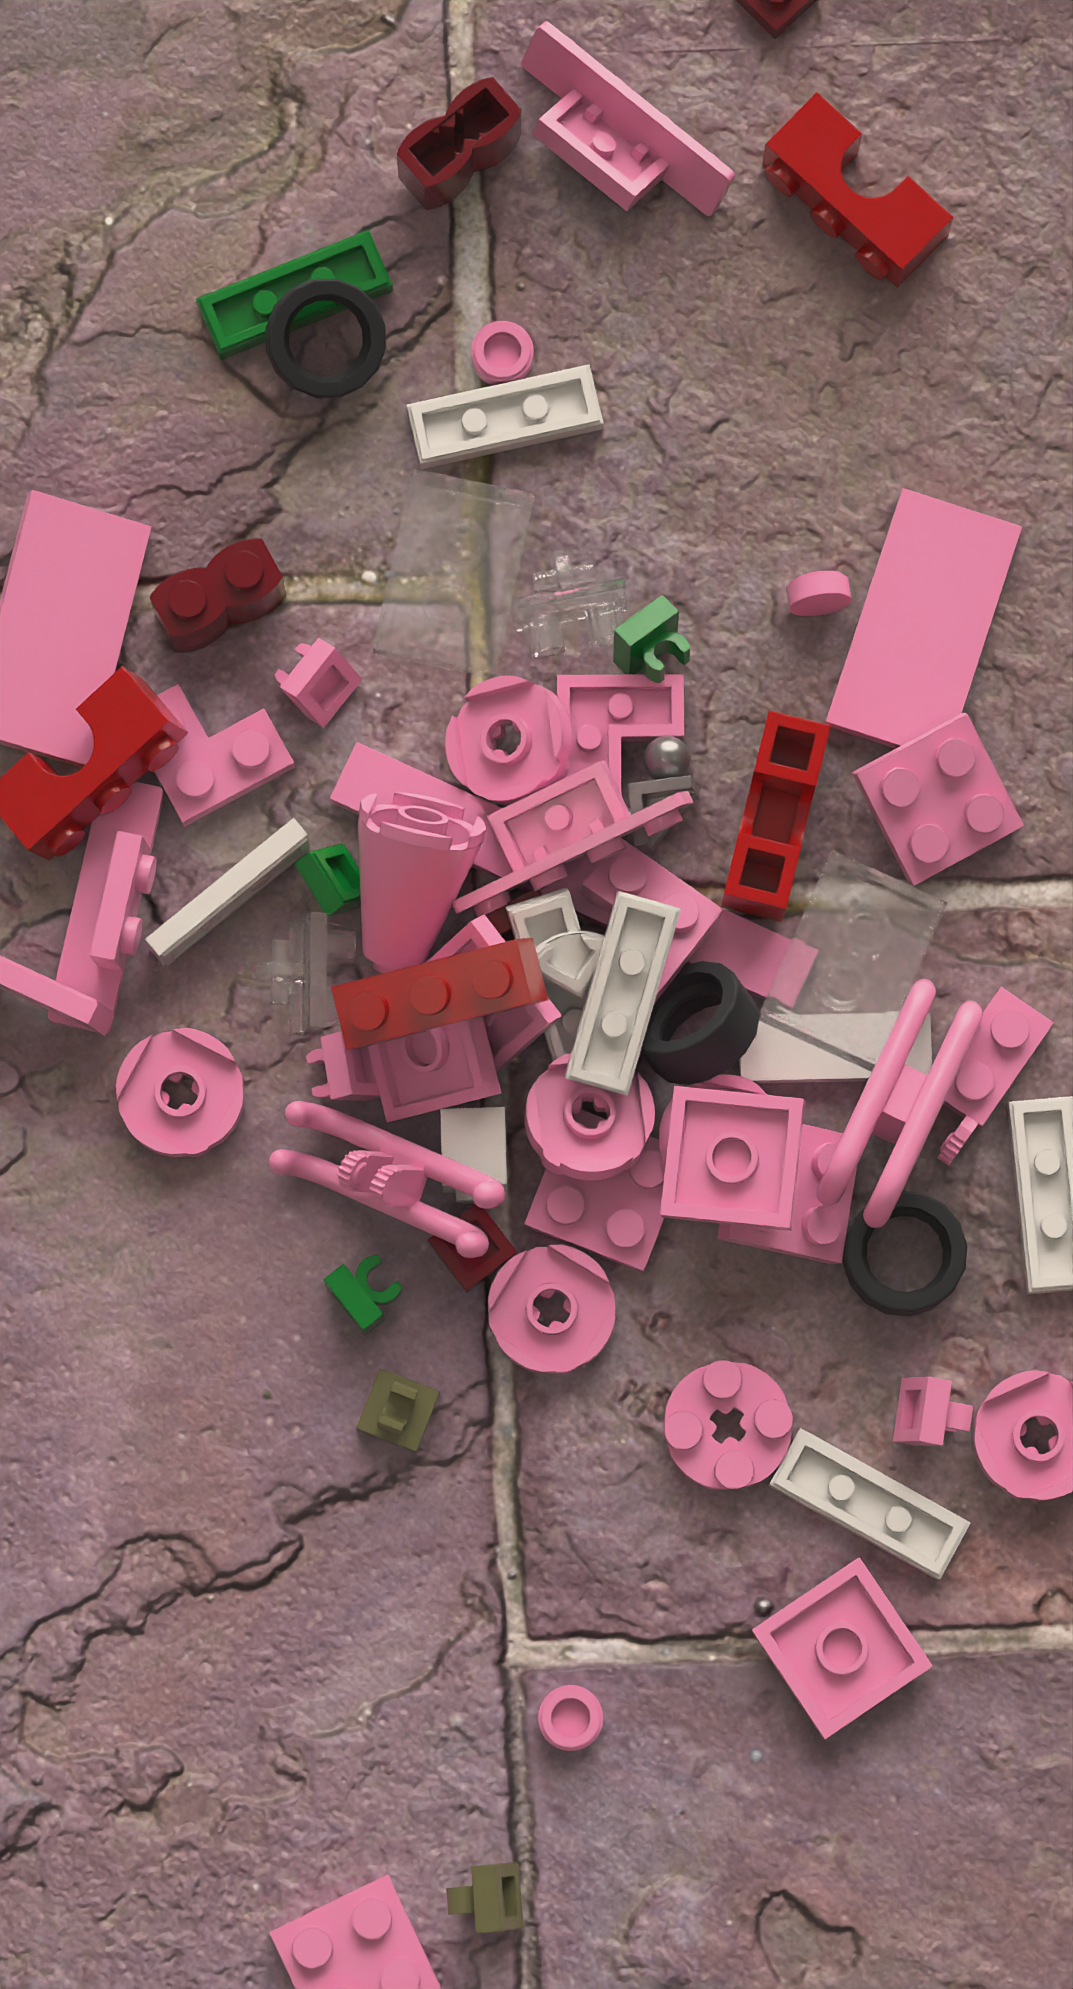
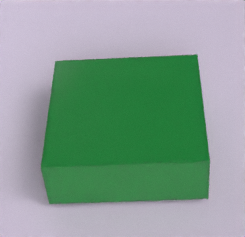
(332, 878)

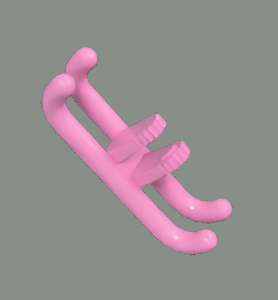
(899, 1103)
(389, 1175)

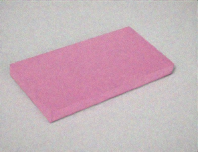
(922, 620)
(63, 621)

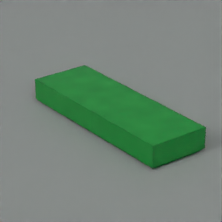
(240, 311)

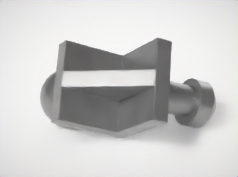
(667, 762)

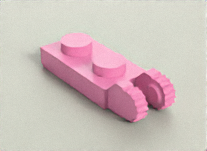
(995, 1057)

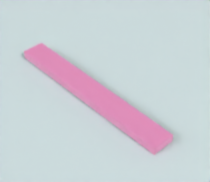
(735, 942)

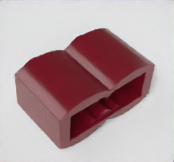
(471, 137)
(232, 589)

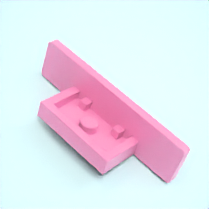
(616, 133)
(561, 825)
(108, 898)

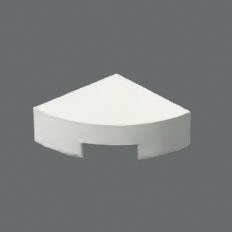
(570, 959)

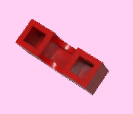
(887, 231)
(130, 737)
(775, 816)
(439, 993)

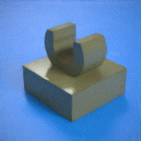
(398, 1410)
(492, 1897)

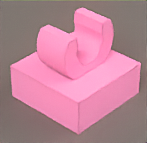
(319, 681)
(347, 1071)
(927, 1413)

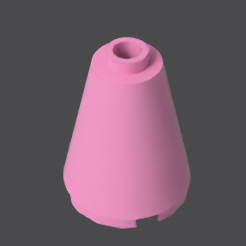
(410, 873)

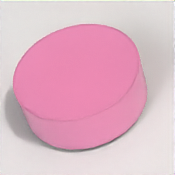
(502, 353)
(818, 593)
(570, 1718)

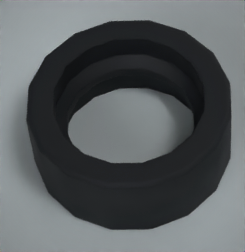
(372, 338)
(718, 1042)
(920, 1300)

